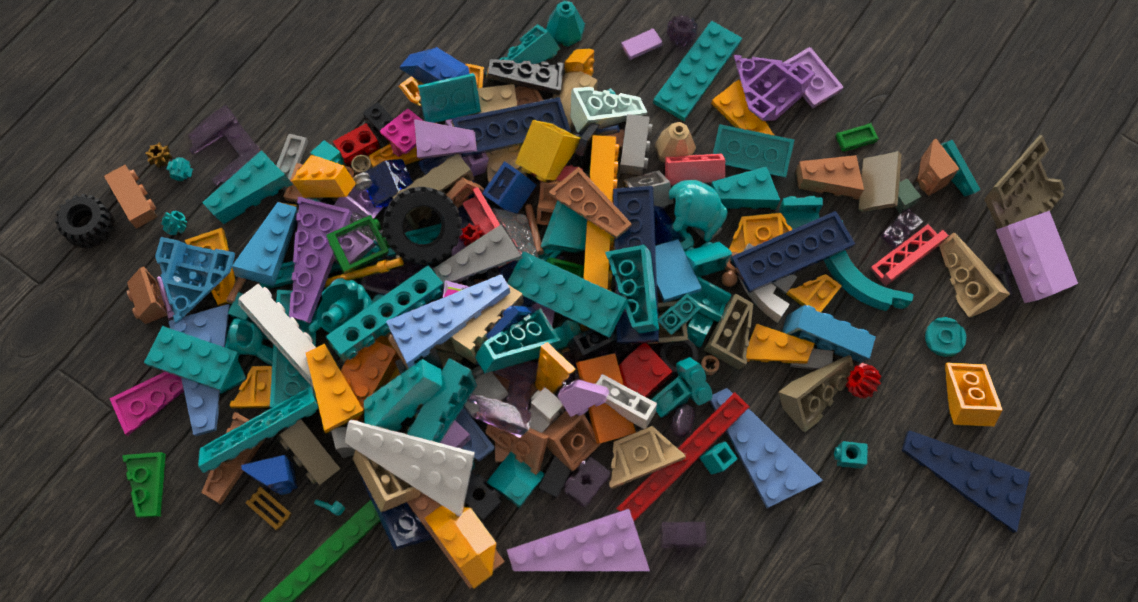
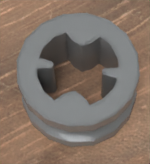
(362, 181)

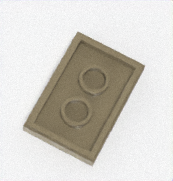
(880, 181)

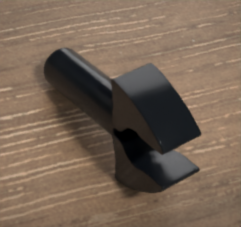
(1004, 277)

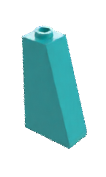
(565, 230)

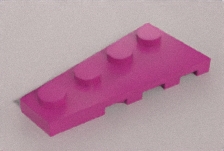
(145, 400)

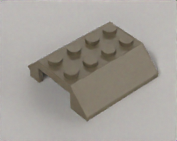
(1024, 188)

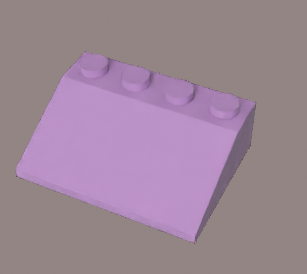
(1037, 257)

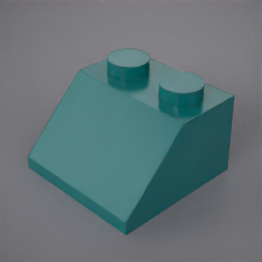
(708, 258)

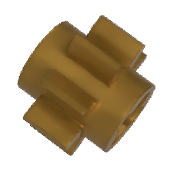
(158, 155)

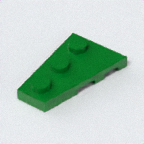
(146, 480)

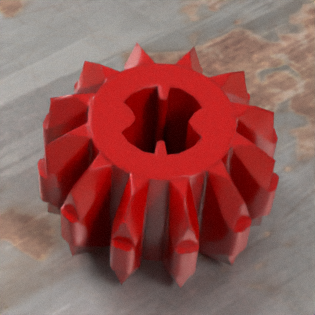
(863, 381)

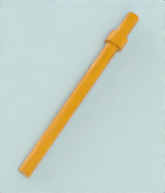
(381, 266)

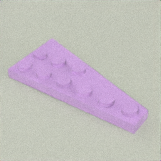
(595, 546)

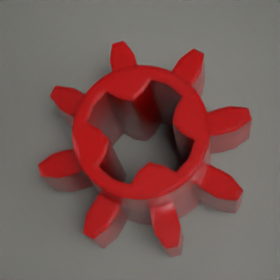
(470, 231)

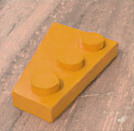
(774, 345)

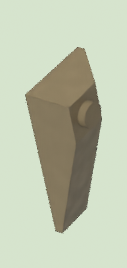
(809, 395)

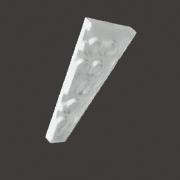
(427, 465)

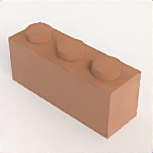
(131, 196)

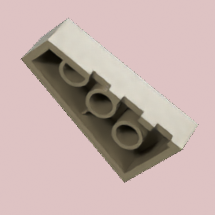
(441, 179)

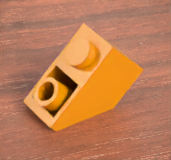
(581, 60)

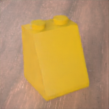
(546, 150)

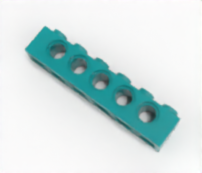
(373, 314)

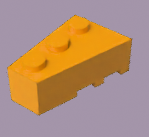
(323, 179)

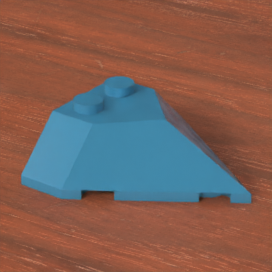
(190, 273)

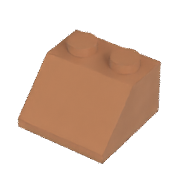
(935, 168)
(146, 297)
(571, 439)

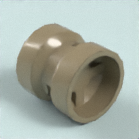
(360, 163)

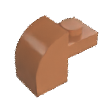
(546, 202)

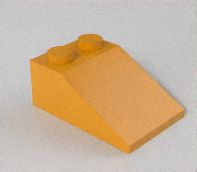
(971, 395)

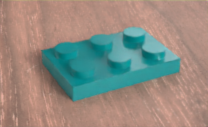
(449, 98)

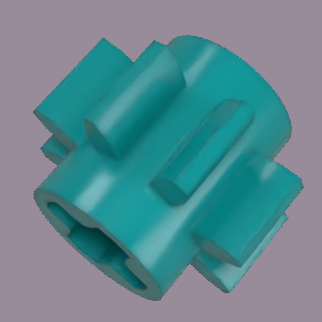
(179, 169)
(174, 223)

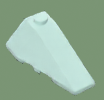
(602, 108)

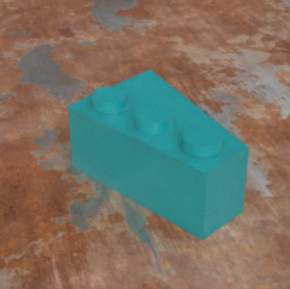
(748, 190)

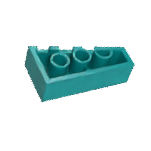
(402, 396)

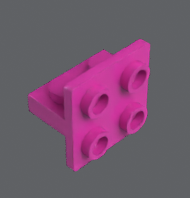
(401, 132)

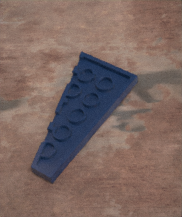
(981, 480)

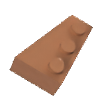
(831, 175)

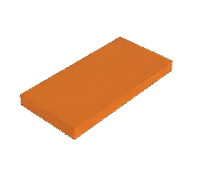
(605, 420)

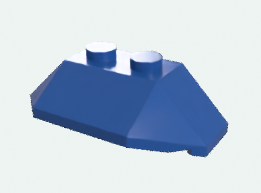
(433, 66)

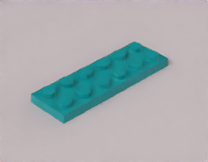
(697, 70)
(567, 294)
(285, 378)
(257, 429)

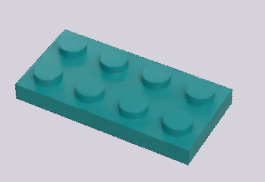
(753, 150)
(191, 358)

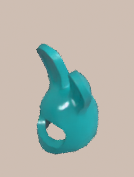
(247, 339)

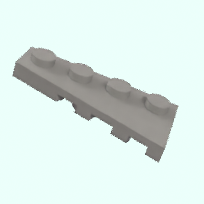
(483, 254)

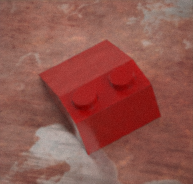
(644, 371)

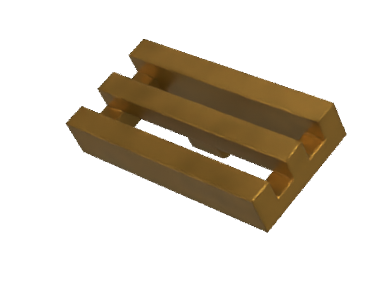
(255, 497)

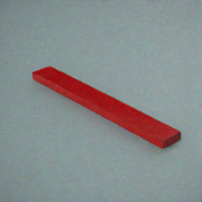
(692, 448)

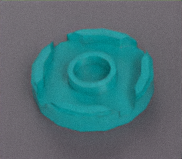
(945, 337)

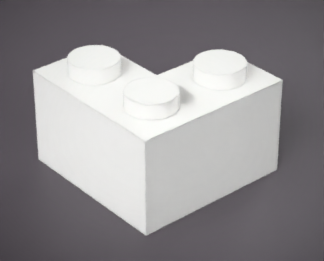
(544, 410)

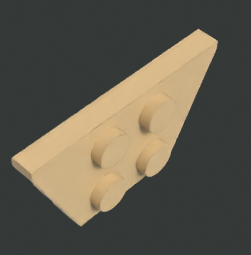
(641, 455)

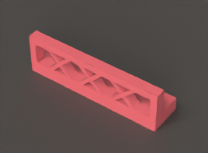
(481, 213)
(913, 257)

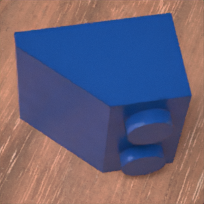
(273, 473)

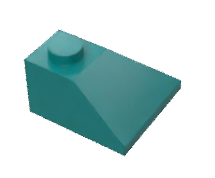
(515, 480)

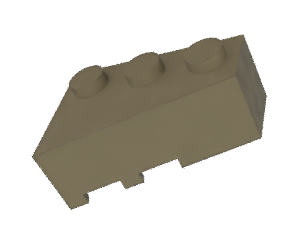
(308, 452)

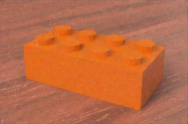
(369, 371)

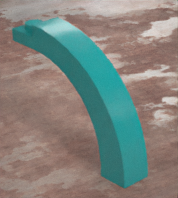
(862, 288)

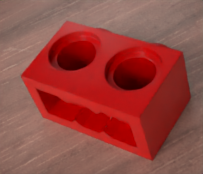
(354, 141)

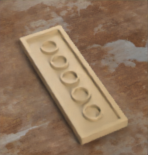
(494, 99)

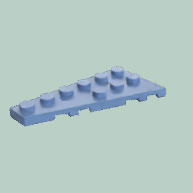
(200, 399)

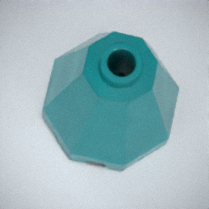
(565, 24)

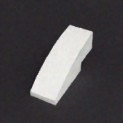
(767, 301)

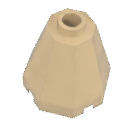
(675, 141)

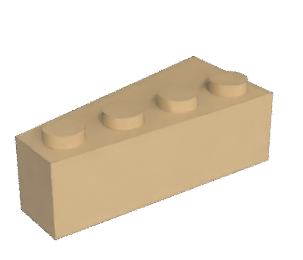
(471, 337)

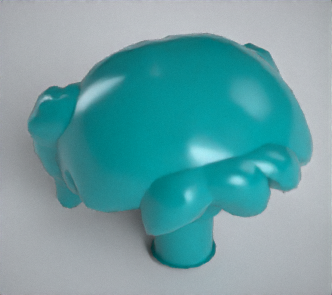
(697, 207)
(339, 304)

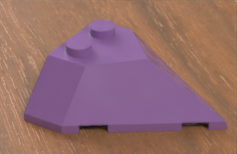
(772, 85)

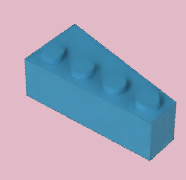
(267, 248)
(829, 333)

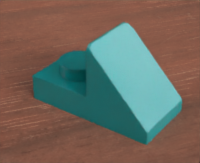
(566, 333)
(671, 396)

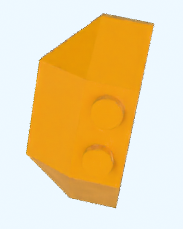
(465, 541)

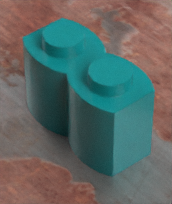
(694, 378)

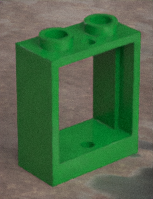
(332, 239)

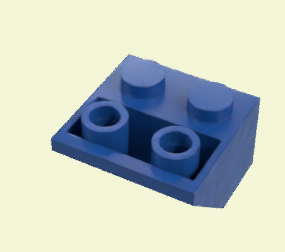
(509, 188)

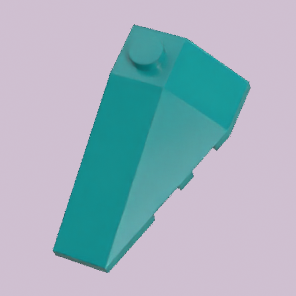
(534, 47)

